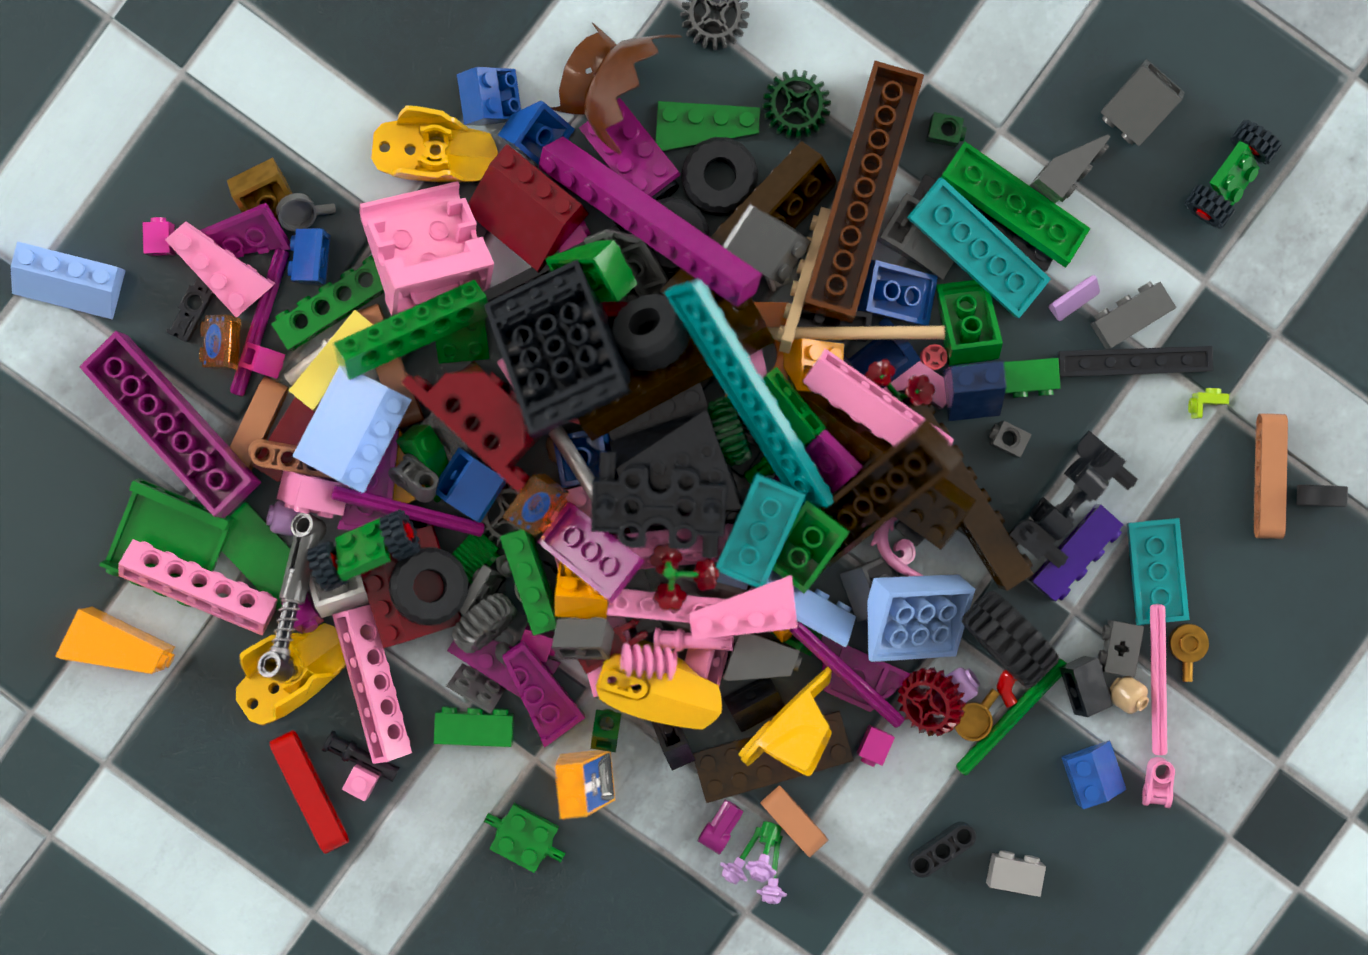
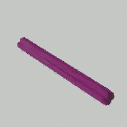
(261, 318)
(414, 512)
(847, 675)

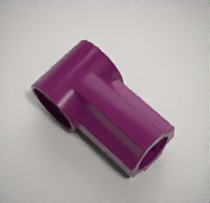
(717, 832)

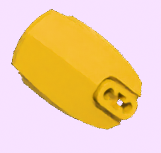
(442, 146)
(316, 662)
(683, 702)
(796, 733)

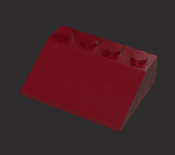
(525, 208)
(427, 586)

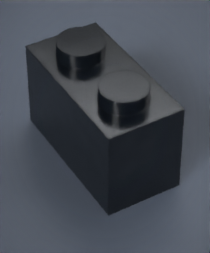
(1086, 686)

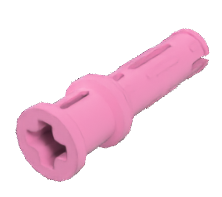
(681, 639)

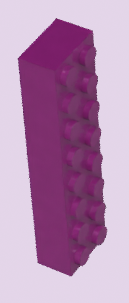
(170, 424)

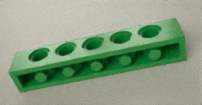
(286, 321)
(411, 329)

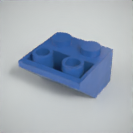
(488, 95)
(469, 484)

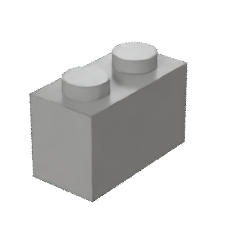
(1016, 873)

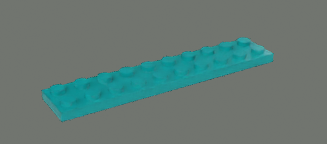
(747, 391)

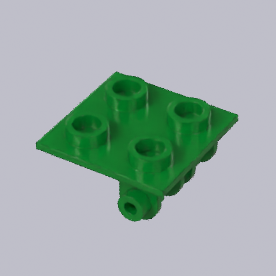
(464, 345)

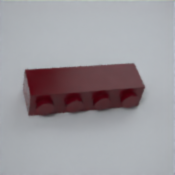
(288, 431)

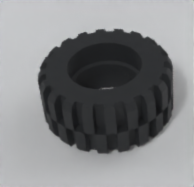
(1010, 639)

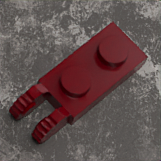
(618, 640)

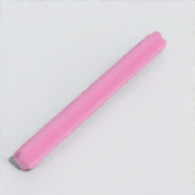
(1158, 679)

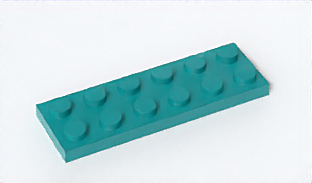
(978, 248)

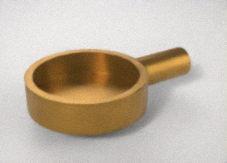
(1188, 644)
(977, 718)

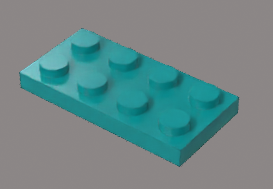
(759, 531)
(1157, 569)

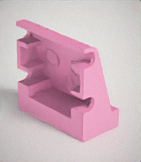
(425, 245)

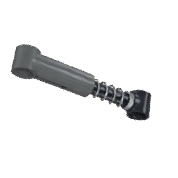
(292, 594)

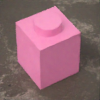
(360, 782)

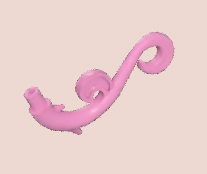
(903, 545)

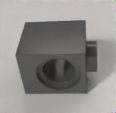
(1020, 438)

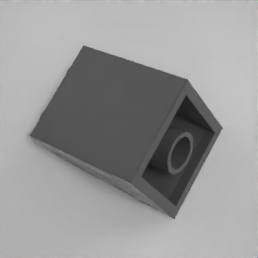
(1142, 103)
(760, 657)

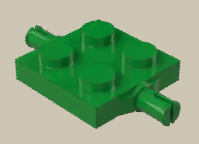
(524, 837)

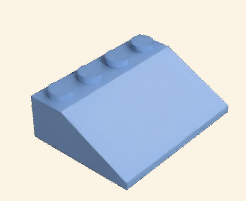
(352, 429)
(916, 616)

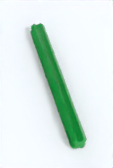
(1009, 719)

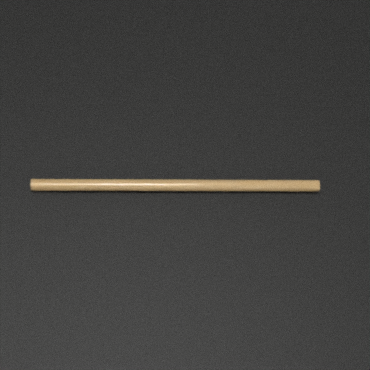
(866, 332)

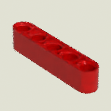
(309, 792)

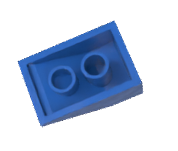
(898, 293)

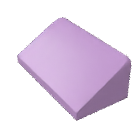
(1075, 298)

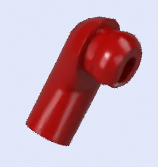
(1004, 688)

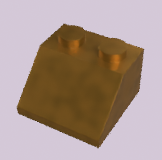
(259, 186)

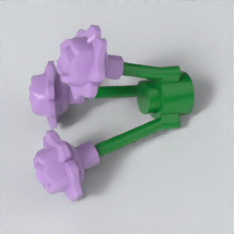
(760, 870)

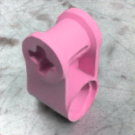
(1158, 788)

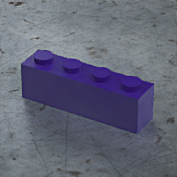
(1081, 546)

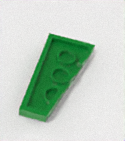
(690, 123)

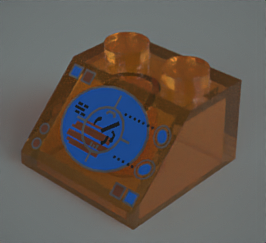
(220, 342)
(537, 504)

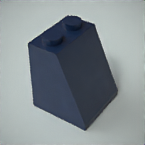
(974, 390)

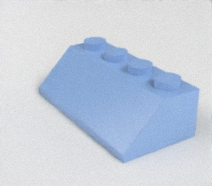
(66, 280)
(821, 614)

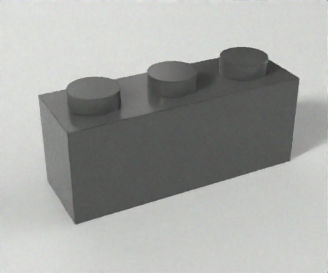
(1132, 314)

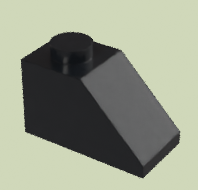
(674, 745)

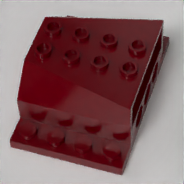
(480, 415)

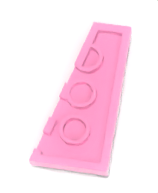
(224, 274)
(755, 611)

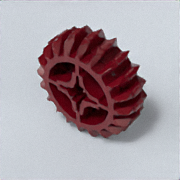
(940, 699)

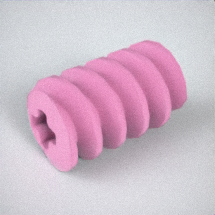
(648, 661)

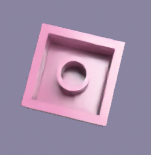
(310, 494)

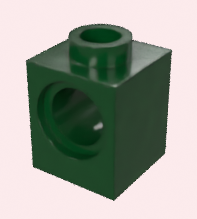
(935, 134)
(605, 739)

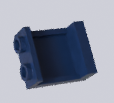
(897, 351)

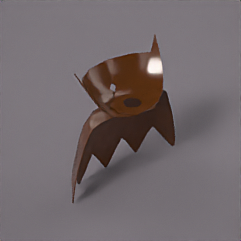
(610, 77)

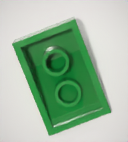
(602, 266)
(969, 323)
(809, 546)

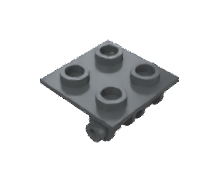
(476, 687)

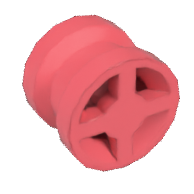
(937, 354)

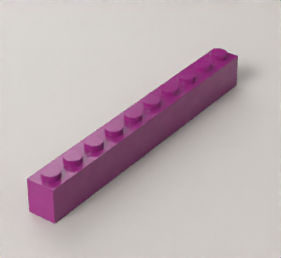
(650, 221)

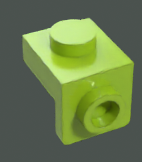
(1211, 396)

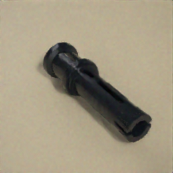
(349, 751)

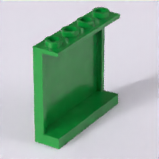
(169, 525)

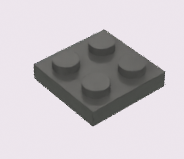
(485, 583)

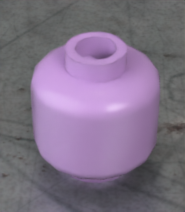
(280, 518)
(968, 682)

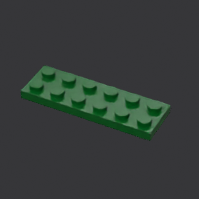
(1015, 204)

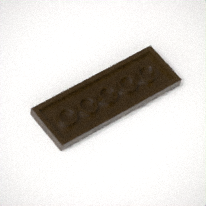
(726, 775)

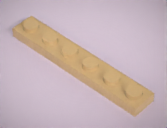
(800, 288)

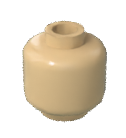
(1129, 694)

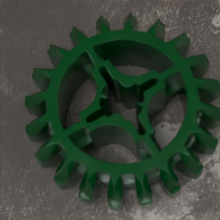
(789, 94)
(729, 431)

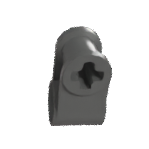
(411, 475)

